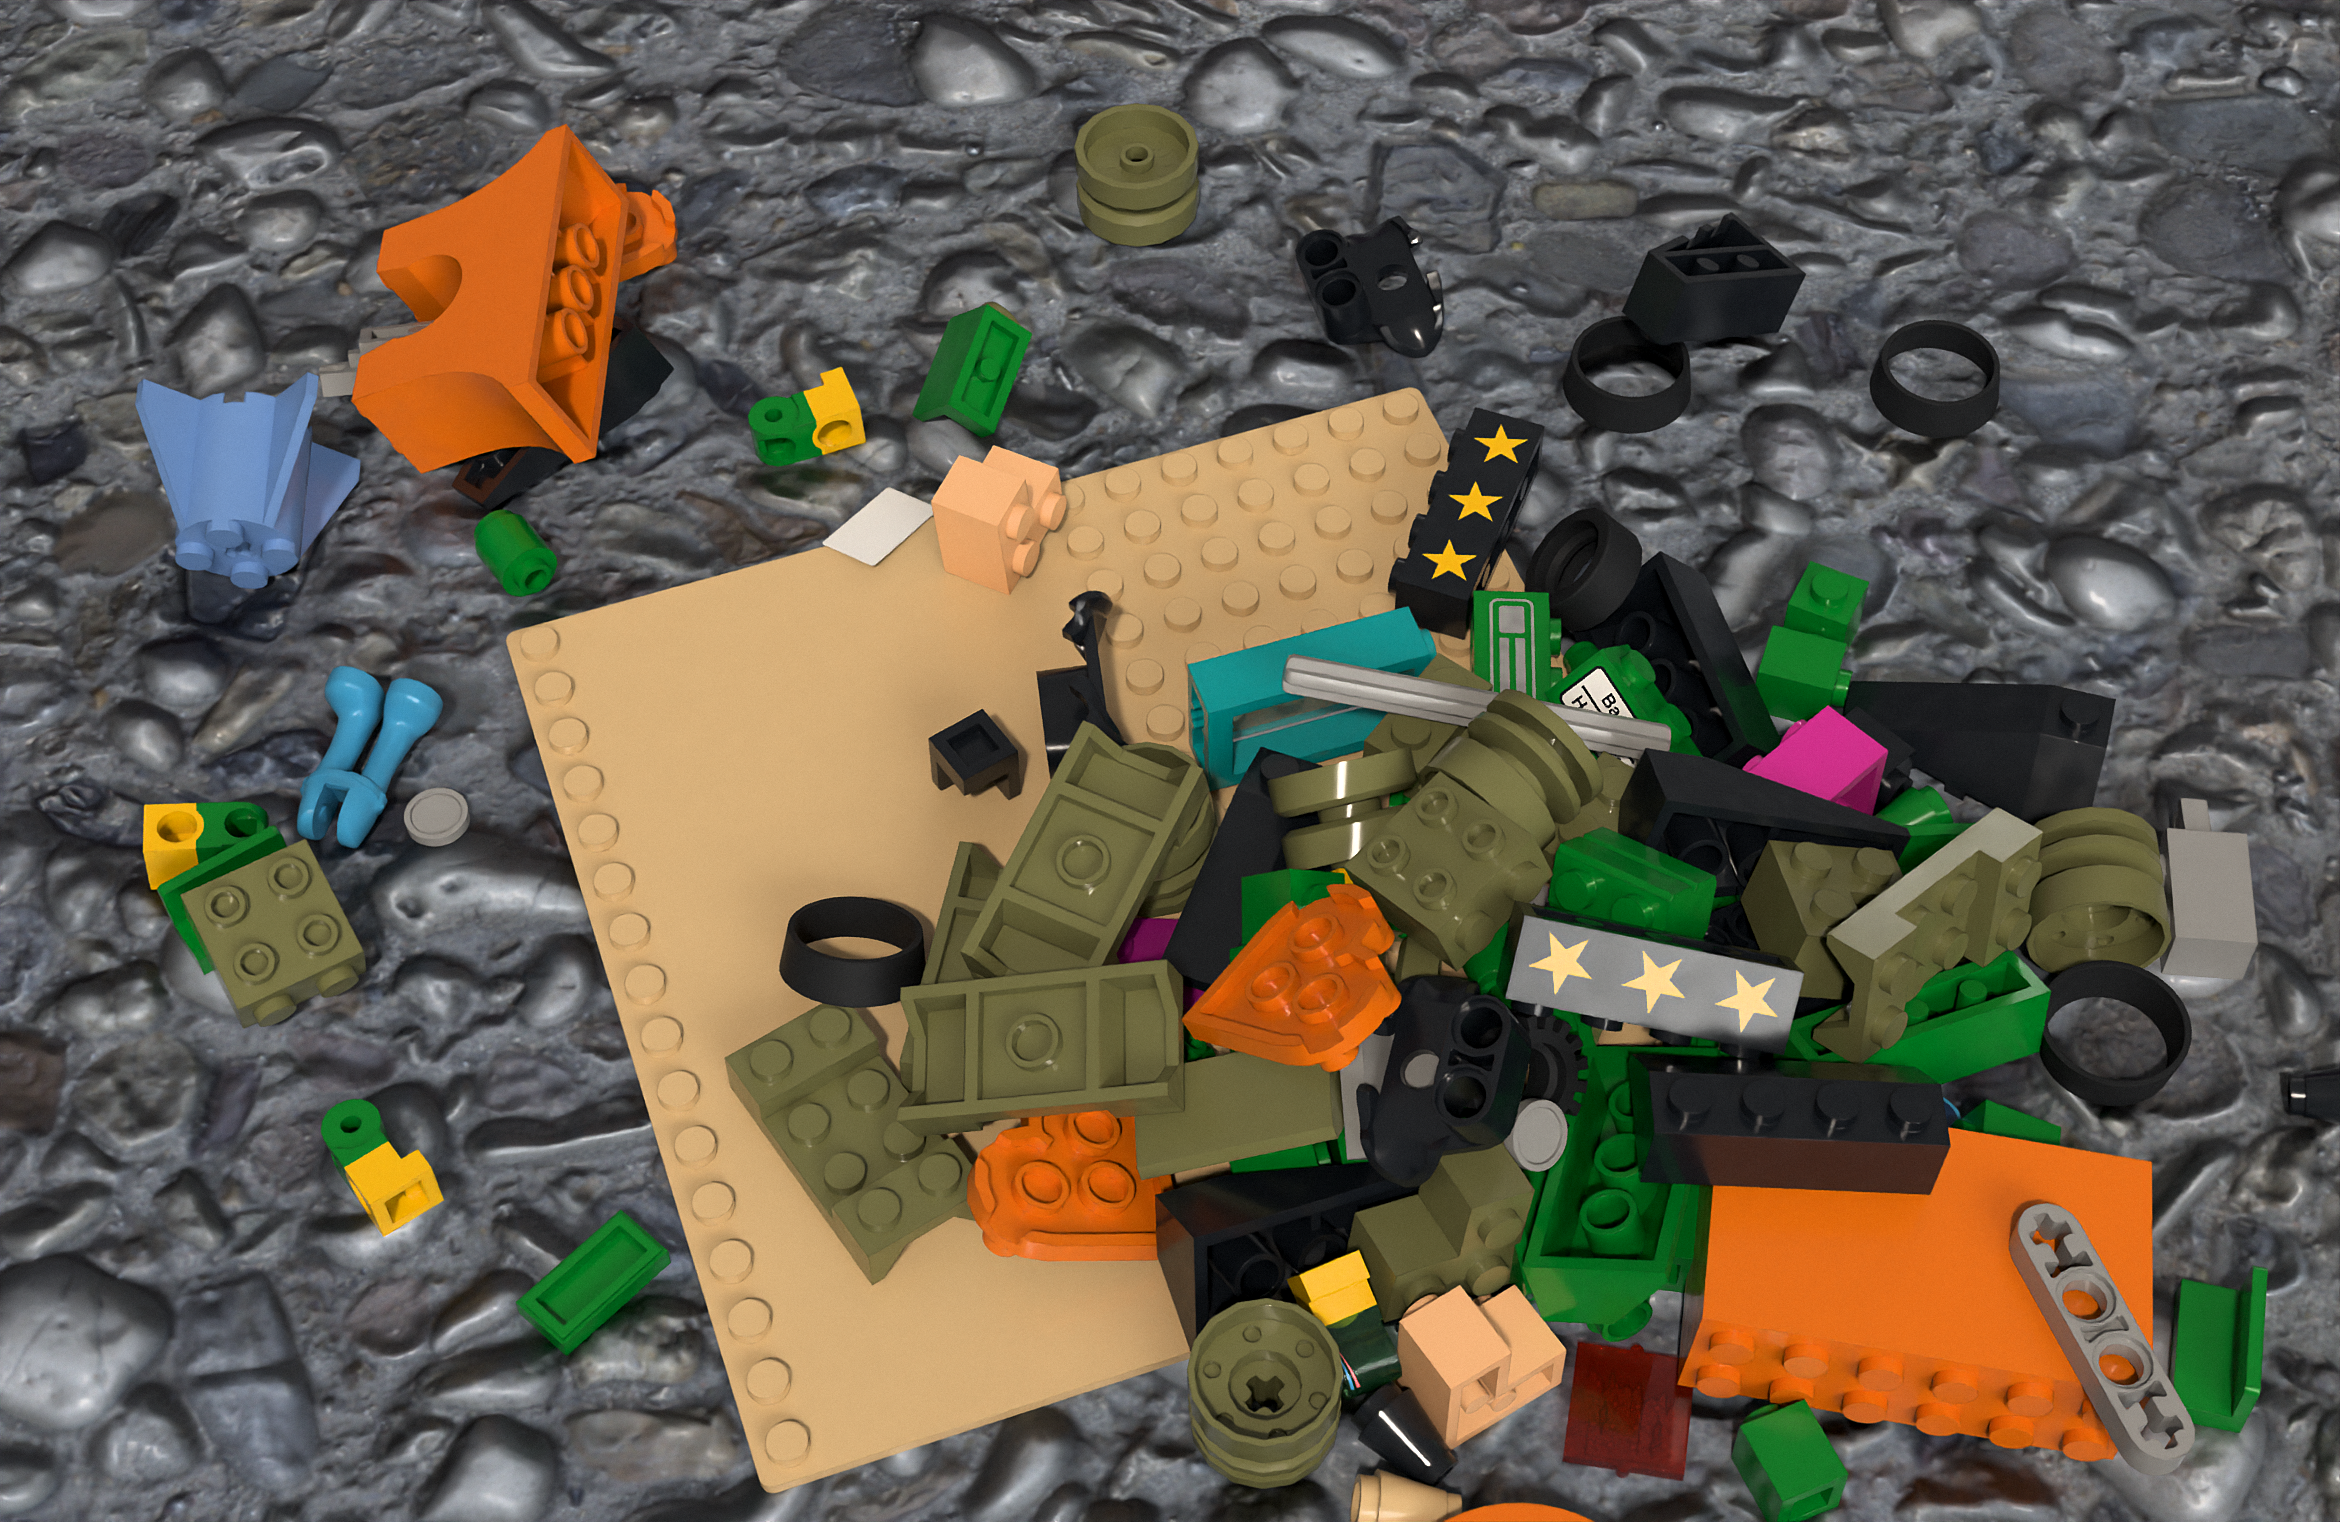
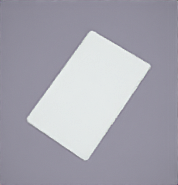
(880, 526)

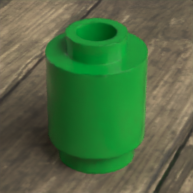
(514, 553)

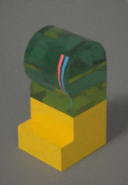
(1346, 1306)

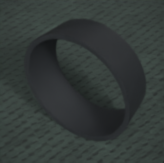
(1619, 412)
(1929, 416)
(852, 981)
(2136, 988)

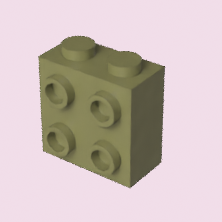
(1449, 870)
(275, 935)

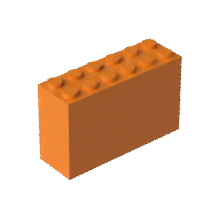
(1915, 1298)

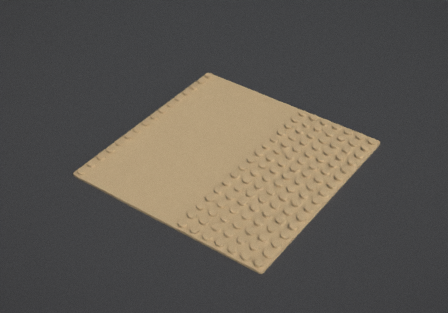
(774, 753)

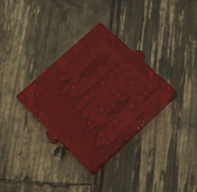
(1628, 1412)

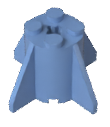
(244, 477)

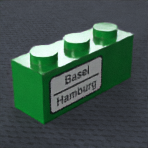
(1623, 685)

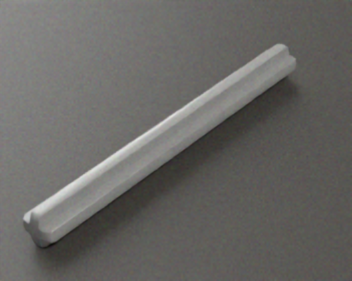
(1457, 703)

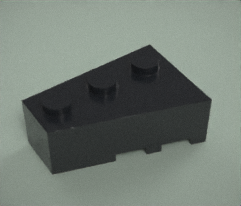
(1713, 286)

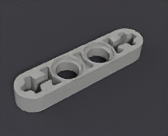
(2111, 1333)

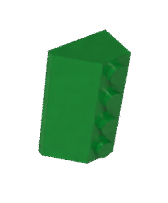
(1598, 1230)

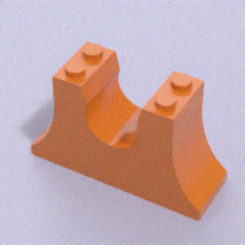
(519, 310)

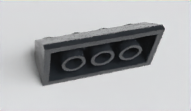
(1695, 659)
(1787, 1124)

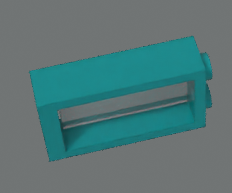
(1241, 704)

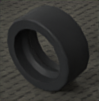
(1605, 580)

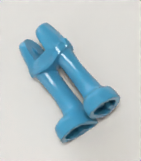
(360, 704)

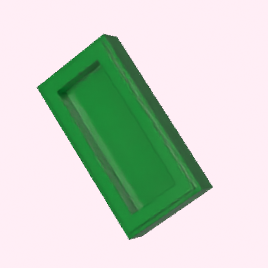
(593, 1282)

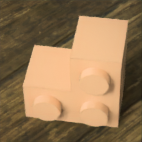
(996, 516)
(1476, 1359)

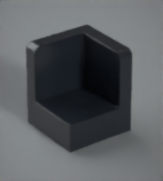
(973, 756)

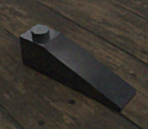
(632, 379)
(2000, 743)
(1726, 815)
(1243, 847)
(1254, 1230)

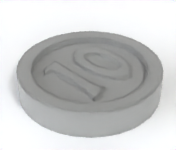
(437, 817)
(1537, 1135)

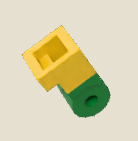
(807, 422)
(190, 833)
(383, 1183)

